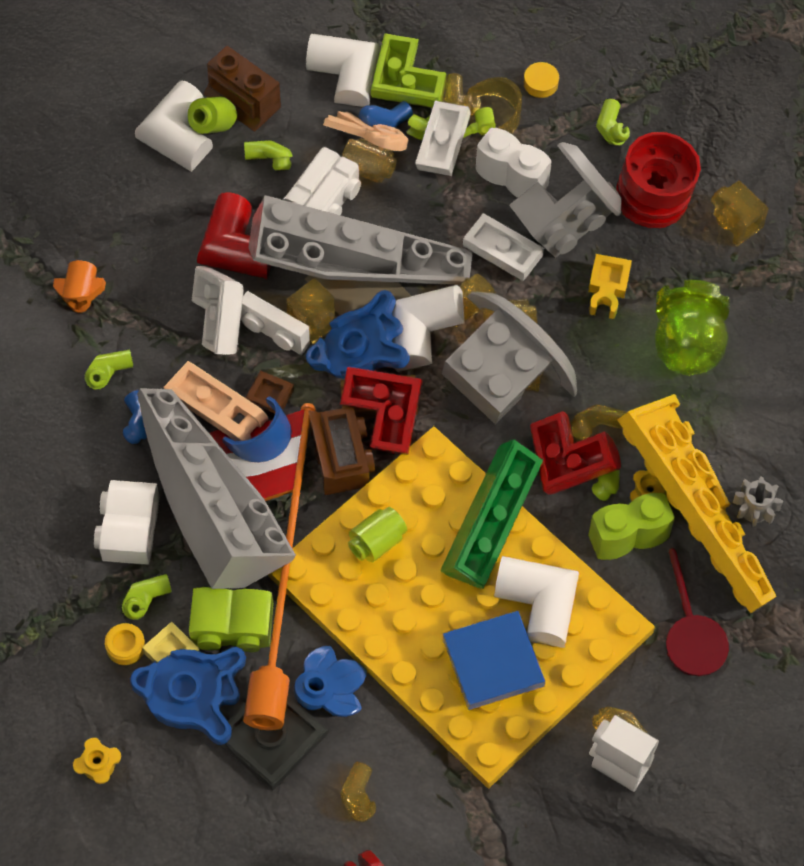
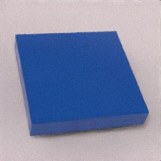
(493, 660)

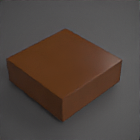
(272, 386)

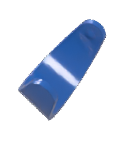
(267, 444)

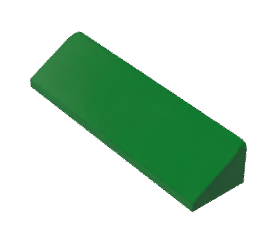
(492, 514)

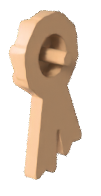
(380, 135)

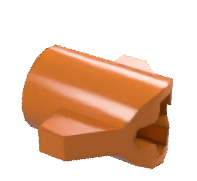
(79, 285)

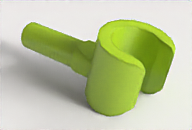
(484, 121)
(418, 126)

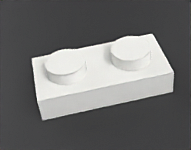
(443, 138)
(503, 247)
(273, 322)

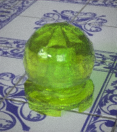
(691, 327)

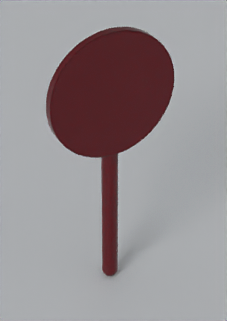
(694, 642)

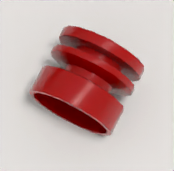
(658, 179)

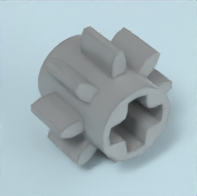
(760, 491)

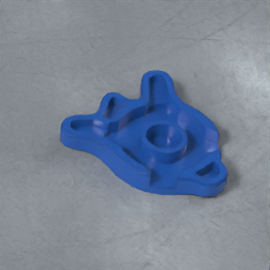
(361, 340)
(191, 689)

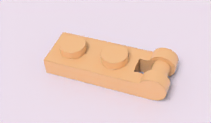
(216, 402)

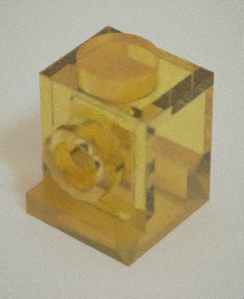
(739, 211)
(313, 307)

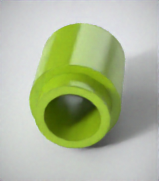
(211, 115)
(377, 534)

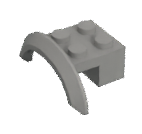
(583, 209)
(504, 358)

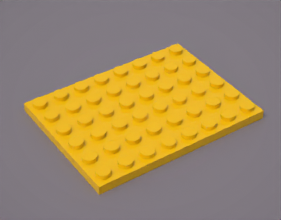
(400, 605)

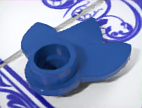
(335, 681)

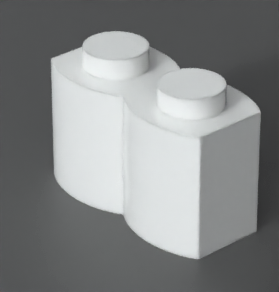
(511, 164)
(128, 522)
(622, 752)

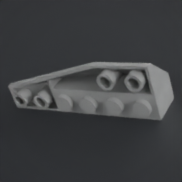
(348, 248)
(210, 497)

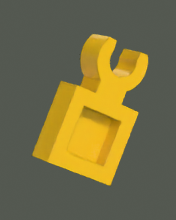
(608, 282)

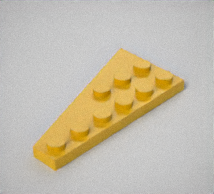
(697, 494)

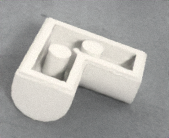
(351, 60)
(169, 131)
(223, 306)
(424, 314)
(548, 590)

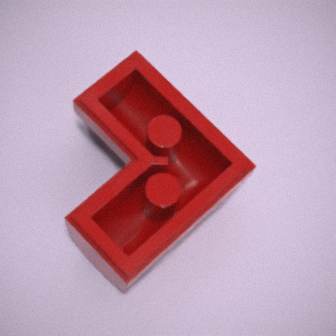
(225, 238)
(393, 399)
(568, 462)

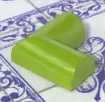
(397, 78)

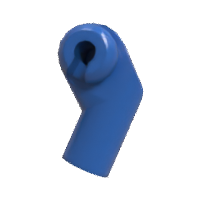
(377, 115)
(135, 430)

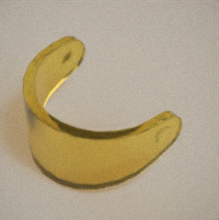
(506, 89)

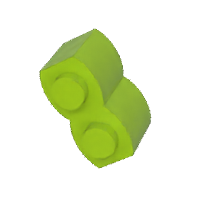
(638, 525)
(231, 618)

